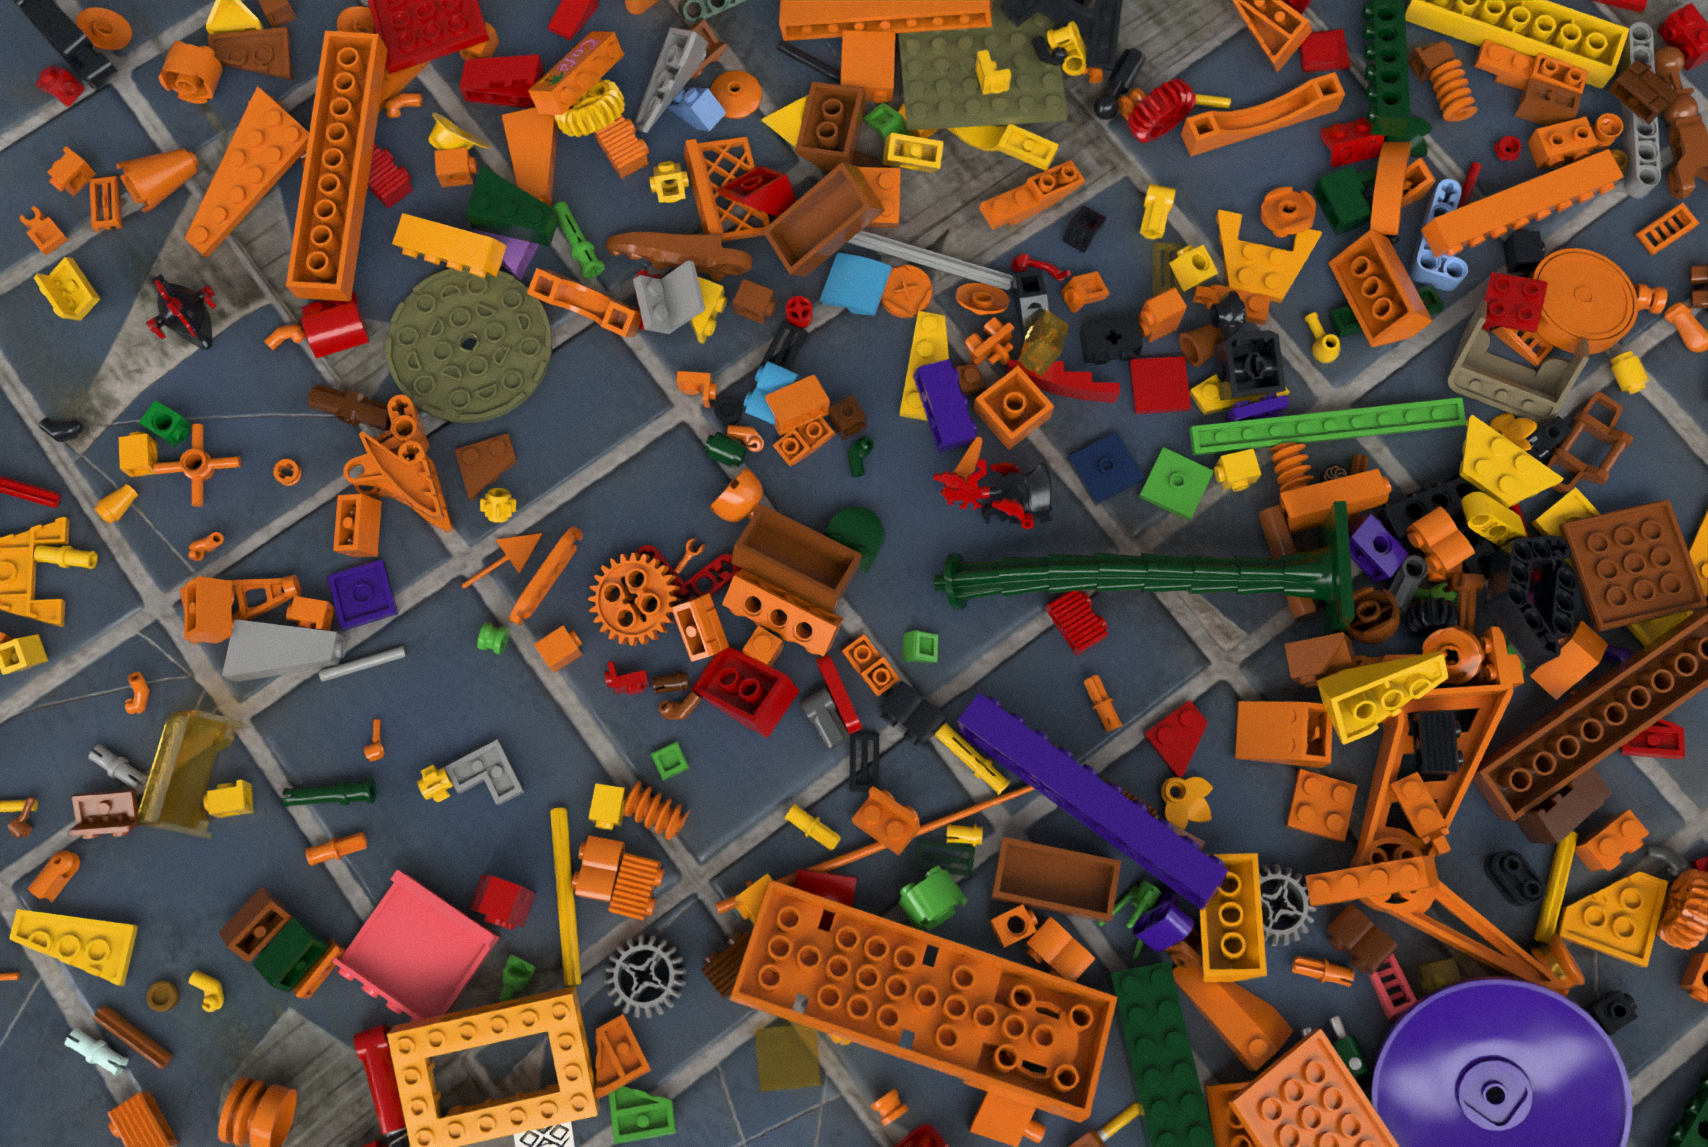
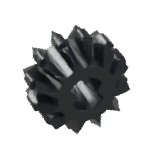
(1431, 615)

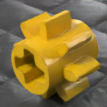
(498, 505)
(435, 783)

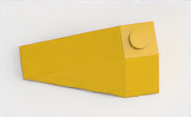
(1370, 693)

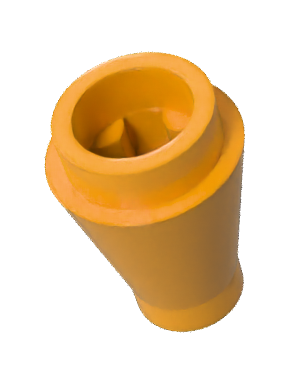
(115, 504)

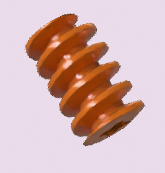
(1451, 93)
(1289, 466)
(654, 812)

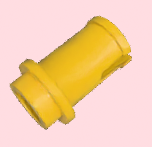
(965, 834)

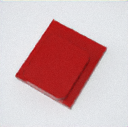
(1324, 52)

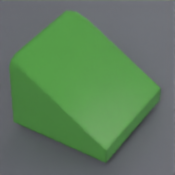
(920, 647)

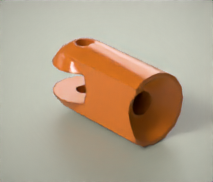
(55, 875)

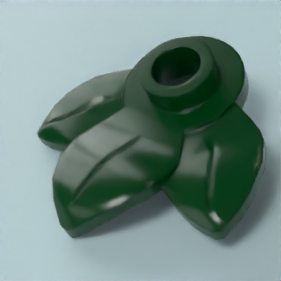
(1414, 133)

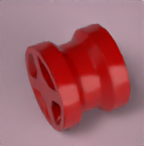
(799, 305)

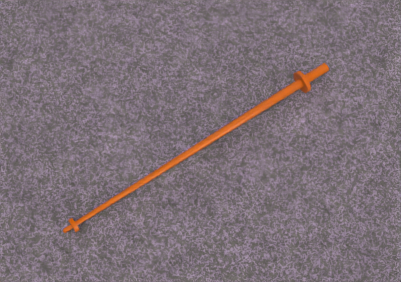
(790, 880)

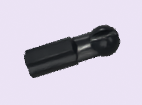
(1120, 82)

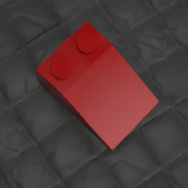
(746, 690)

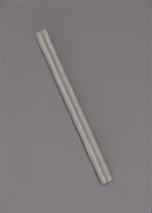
(932, 259)

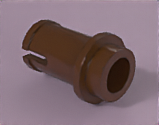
(671, 682)

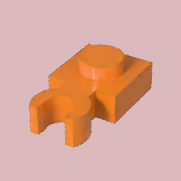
(44, 232)

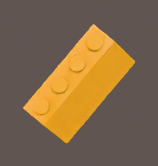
(1234, 924)

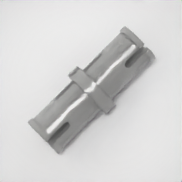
(118, 767)

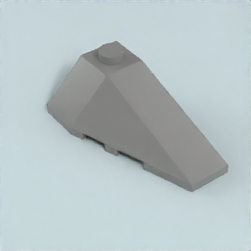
(675, 66)

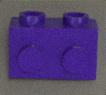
(1268, 407)

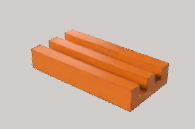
(116, 220)

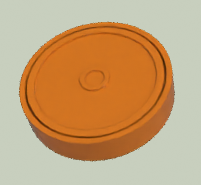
(1585, 300)

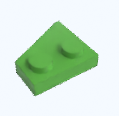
(640, 1115)

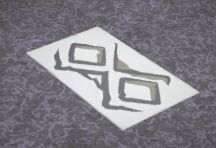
(551, 1136)

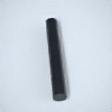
(809, 61)

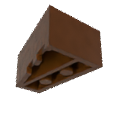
(1565, 809)

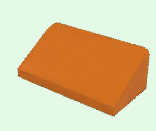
(319, 971)

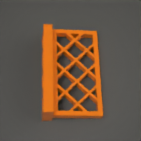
(704, 188)

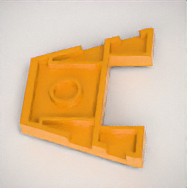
(1258, 266)
(19, 572)

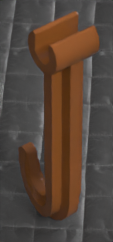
(1468, 585)

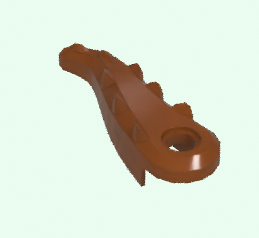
(676, 249)

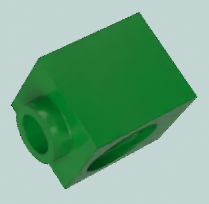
(158, 416)

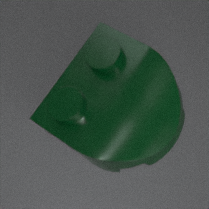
(859, 530)

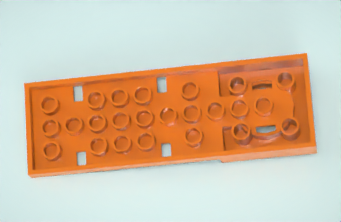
(966, 1011)

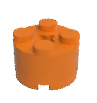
(191, 72)

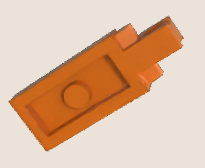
(1255, 304)
(1422, 812)

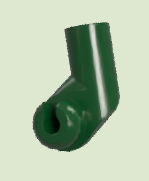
(857, 454)

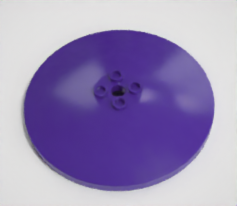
(1505, 1032)

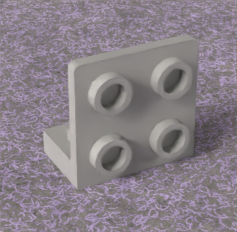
(671, 300)

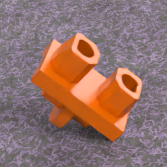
(999, 335)

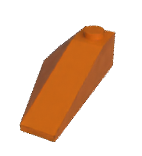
(1240, 1018)

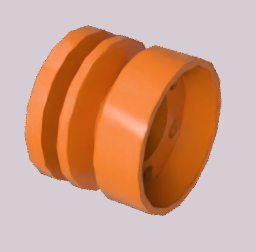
(257, 1114)

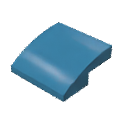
(856, 284)

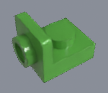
(885, 121)

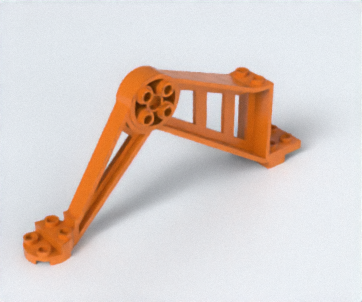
(1502, 675)

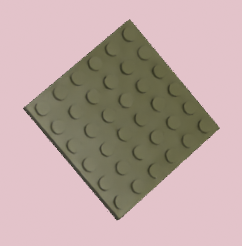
(944, 86)

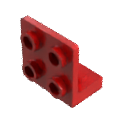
(1514, 302)

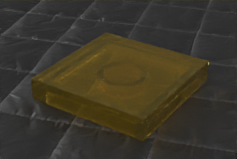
(787, 1058)

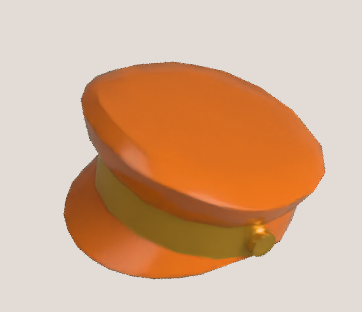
(1559, 962)

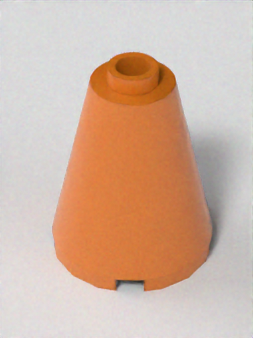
(157, 176)

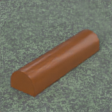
(1281, 544)

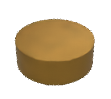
(163, 996)

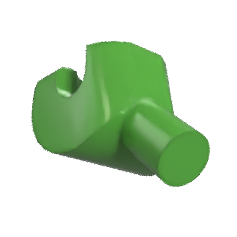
(1437, 592)
(515, 976)

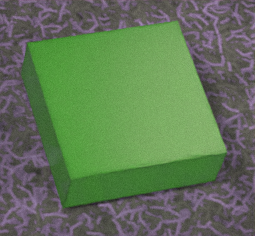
(670, 761)

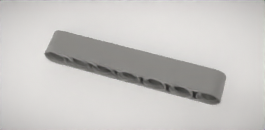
(1639, 138)

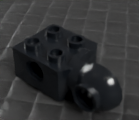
(1245, 360)

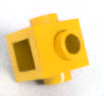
(672, 190)

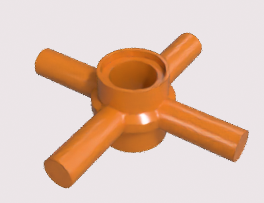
(190, 458)

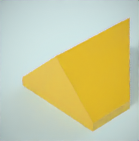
(231, 17)
(788, 120)

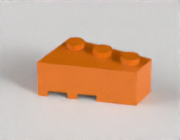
(1275, 28)

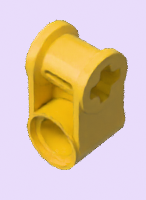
(1070, 39)

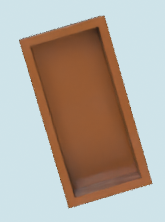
(823, 220)
(796, 558)
(1055, 880)

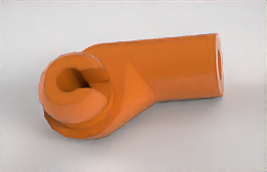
(285, 332)
(141, 694)

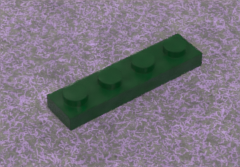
(1346, 323)

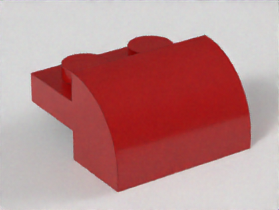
(334, 325)

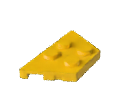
(1501, 466)

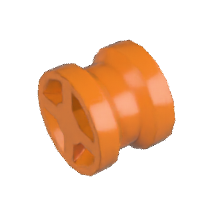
(1127, 103)
(889, 1107)

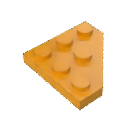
(1617, 918)

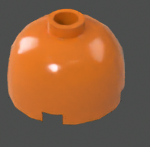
(739, 498)

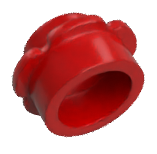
(1510, 143)

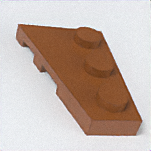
(255, 51)

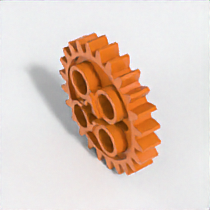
(613, 612)

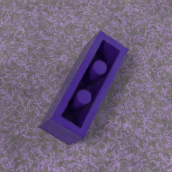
(945, 405)

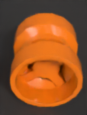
(1606, 130)
(1651, 298)

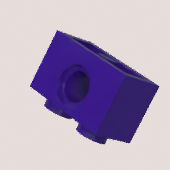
(1376, 562)

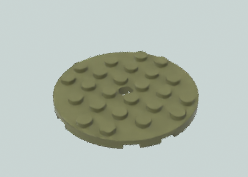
(459, 383)

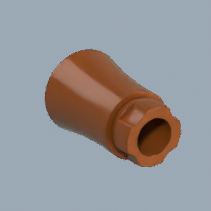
(1199, 344)

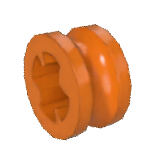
(287, 463)

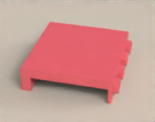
(416, 950)

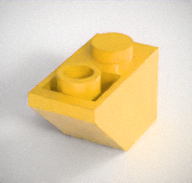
(714, 302)

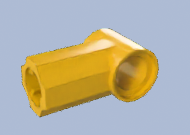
(1157, 206)

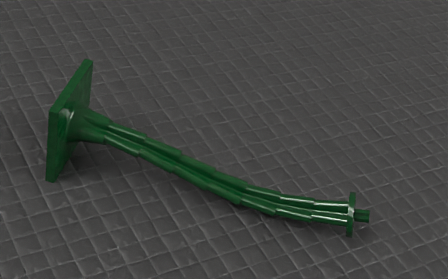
(1308, 574)

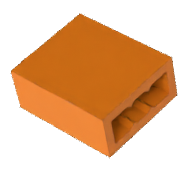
(869, 63)

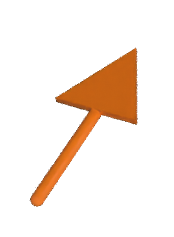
(517, 551)

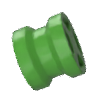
(493, 638)

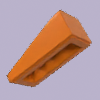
(1682, 214)
(1518, 344)
(968, 462)

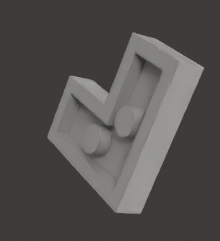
(486, 765)

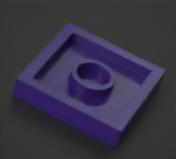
(362, 595)

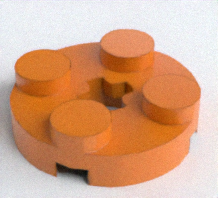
(1288, 223)
(1468, 648)

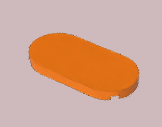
(546, 576)

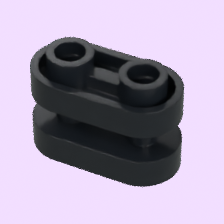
(1514, 878)

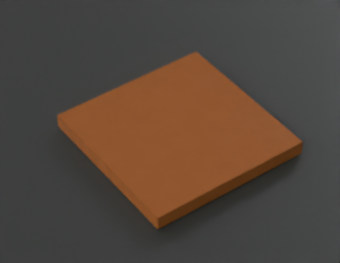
(1633, 565)

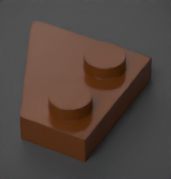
(485, 462)

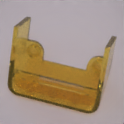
(183, 772)

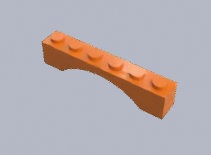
(1306, 102)

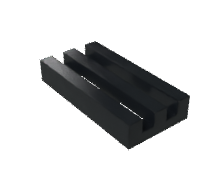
(775, 342)
(863, 788)

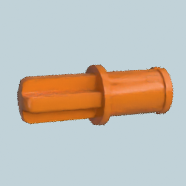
(1102, 703)
(336, 848)
(1323, 970)

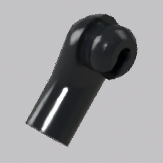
(1053, 57)

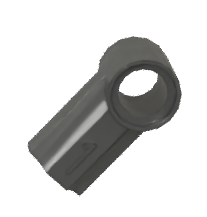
(1404, 585)
(822, 713)

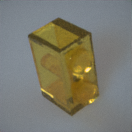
(1043, 343)

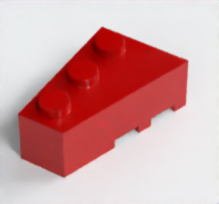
(501, 80)
(502, 902)

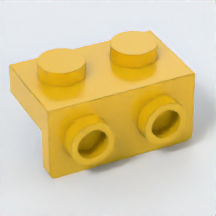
(68, 290)

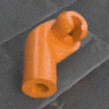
(402, 100)
(748, 435)
(204, 545)

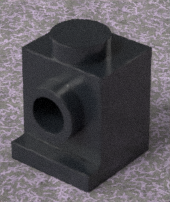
(1603, 1011)

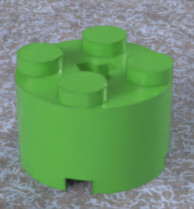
(931, 900)

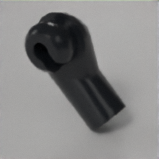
(63, 431)

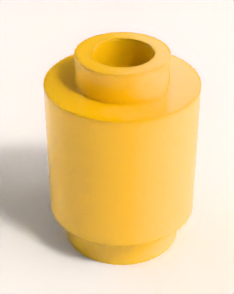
(1629, 372)

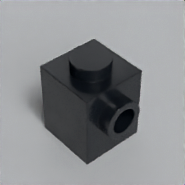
(1523, 251)

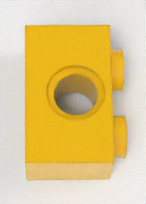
(912, 153)

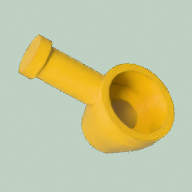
(1319, 348)

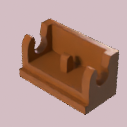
(1547, 103)

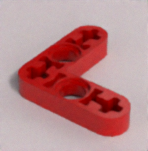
(716, 565)

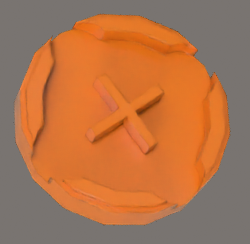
(907, 291)

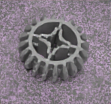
(1286, 909)
(638, 989)

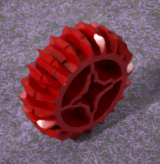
(1161, 110)

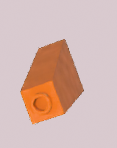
(533, 151)
(1309, 505)

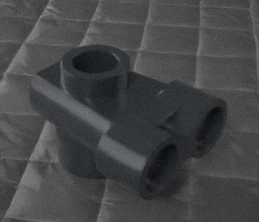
(1543, 442)

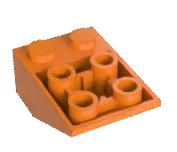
(1284, 733)

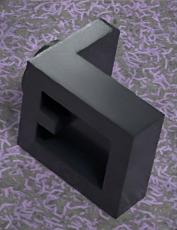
(1083, 228)

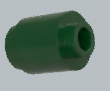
(725, 449)

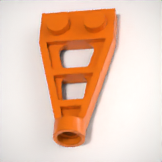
(273, 591)

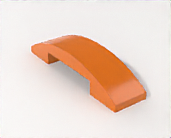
(1390, 187)

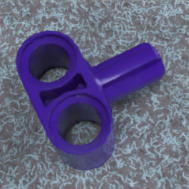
(1163, 924)

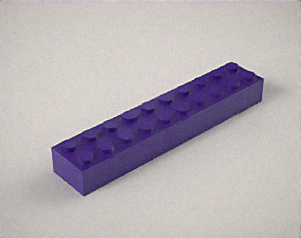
(1092, 801)

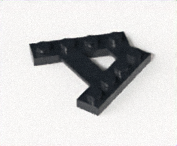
(1098, 26)

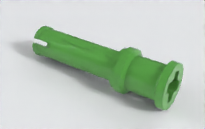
(581, 249)

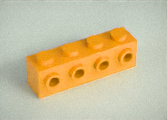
(450, 245)

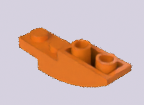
(1517, 68)
(1032, 197)

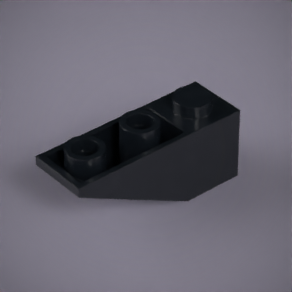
(1029, 298)

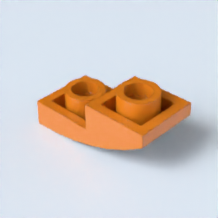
(804, 441)
(870, 665)

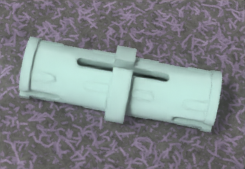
(96, 1051)

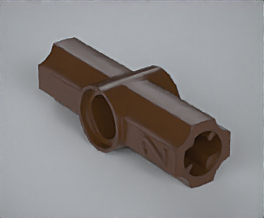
(349, 407)

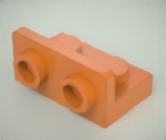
(887, 820)

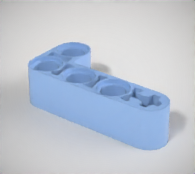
(1440, 266)

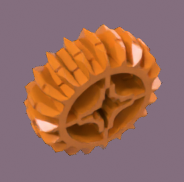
(1685, 910)

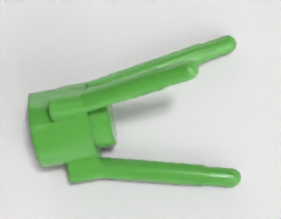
(1144, 898)

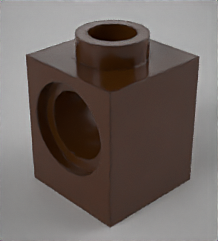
(847, 418)

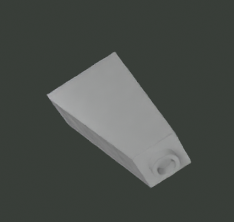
(274, 650)

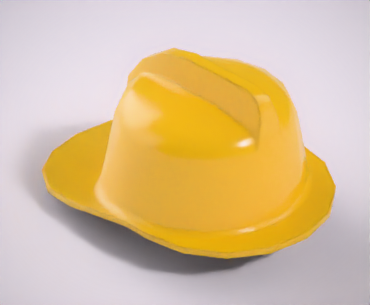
(449, 136)

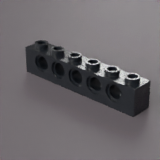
(1394, 515)

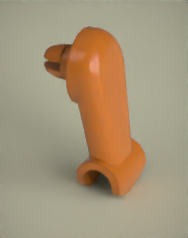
(1690, 330)

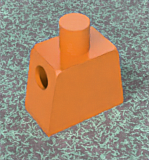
(1006, 1120)

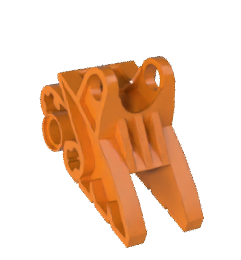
(392, 475)

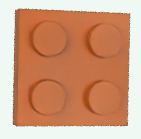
(1321, 806)

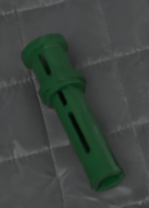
(343, 792)

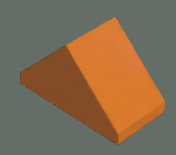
(1417, 182)

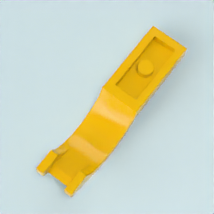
(1011, 141)

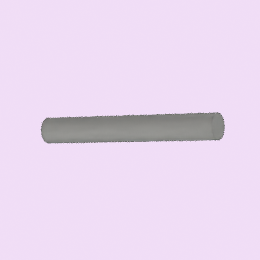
(362, 663)

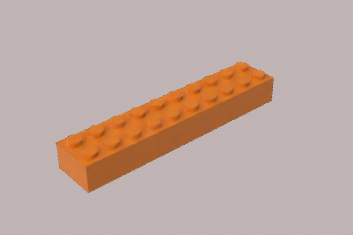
(337, 166)

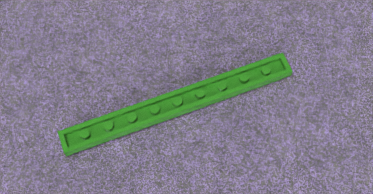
(1327, 426)

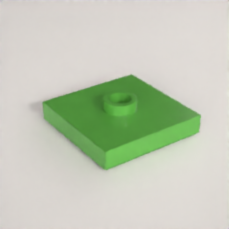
(1176, 484)

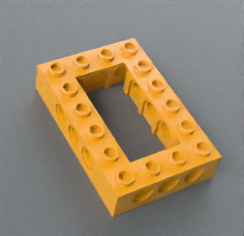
(549, 1011)

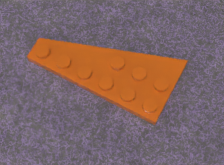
(256, 158)

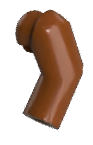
(679, 710)

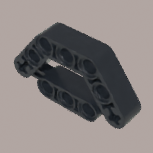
(68, 41)
(1539, 626)

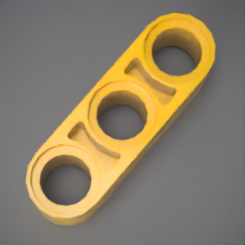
(1492, 519)

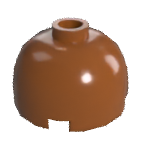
(1375, 616)

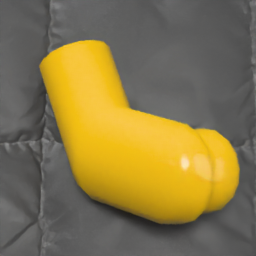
(212, 990)

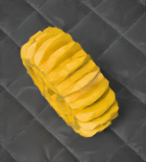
(593, 110)

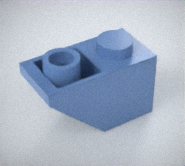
(697, 108)

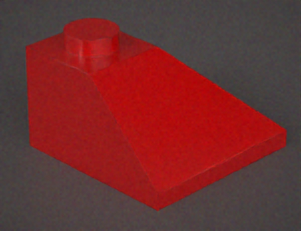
(762, 190)

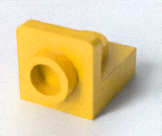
(989, 77)

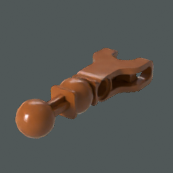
(1686, 130)

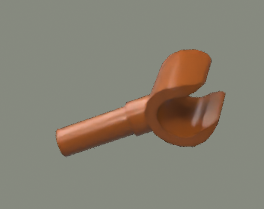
(19, 826)

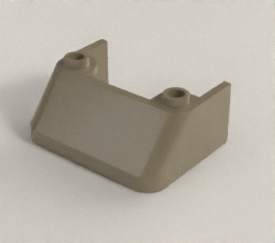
(1509, 384)

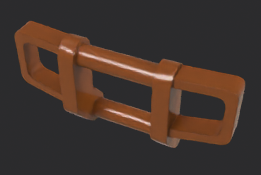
(1606, 434)

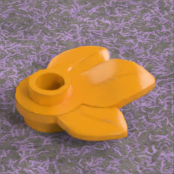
(1514, 429)
(1189, 804)

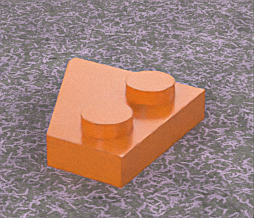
(617, 1057)

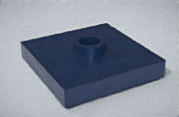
(1106, 468)

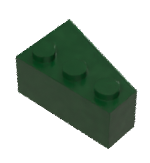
(509, 211)

